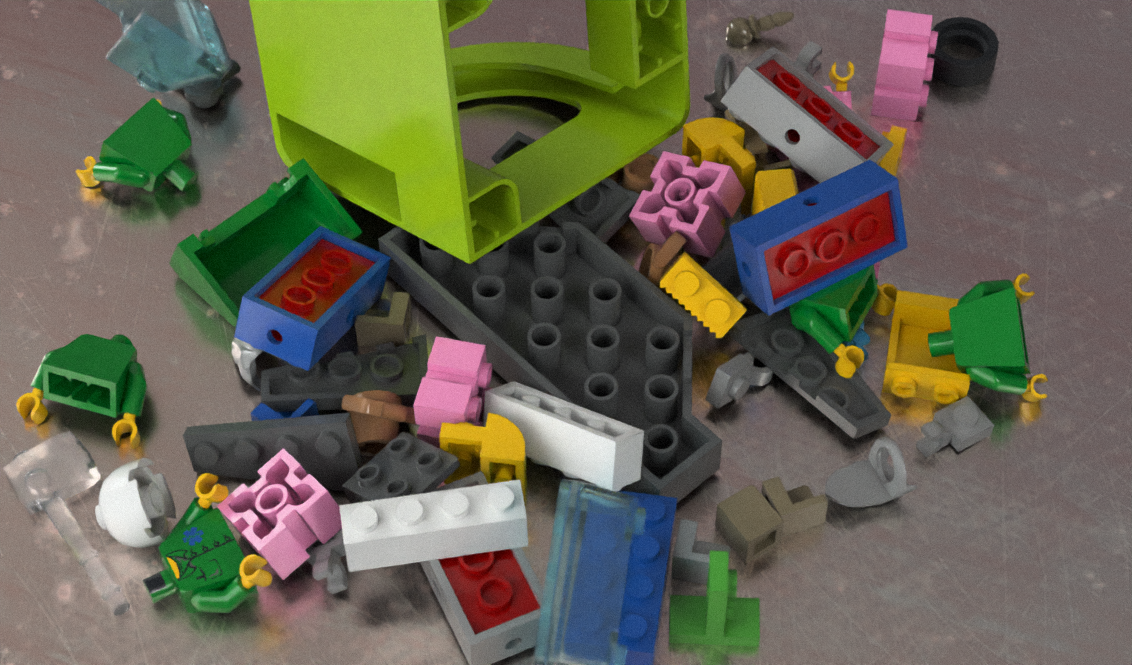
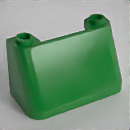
(251, 242)

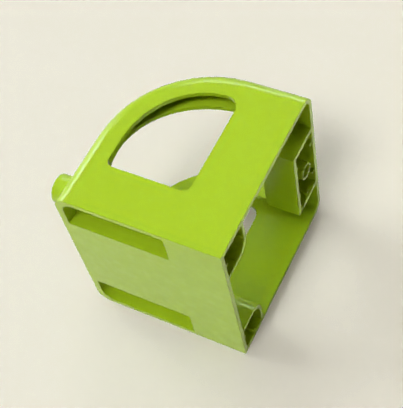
(377, 88)

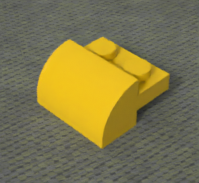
(721, 143)
(493, 449)

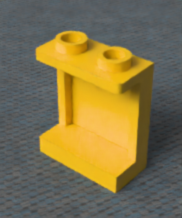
(909, 364)

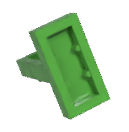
(719, 615)

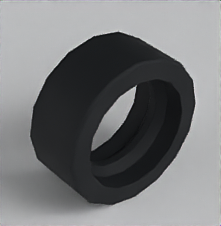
(968, 32)

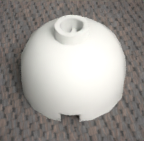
(135, 505)

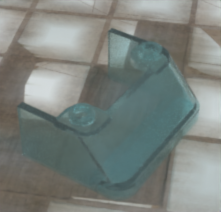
(168, 43)
(587, 576)

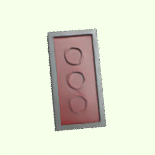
(802, 118)
(487, 597)

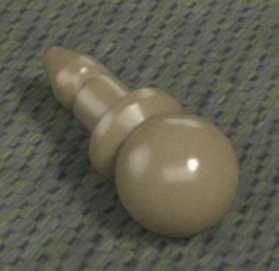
(743, 30)

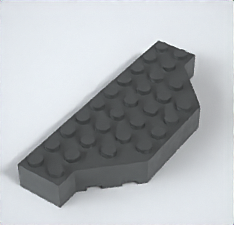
(578, 327)

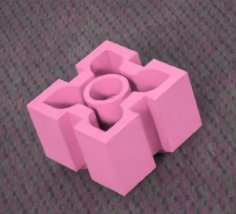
(904, 65)
(688, 202)
(452, 387)
(283, 513)

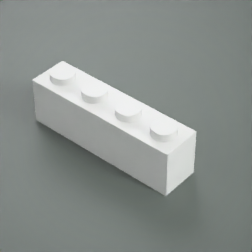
(570, 436)
(434, 525)

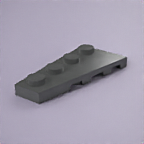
(599, 209)
(386, 369)
(811, 371)
(319, 443)

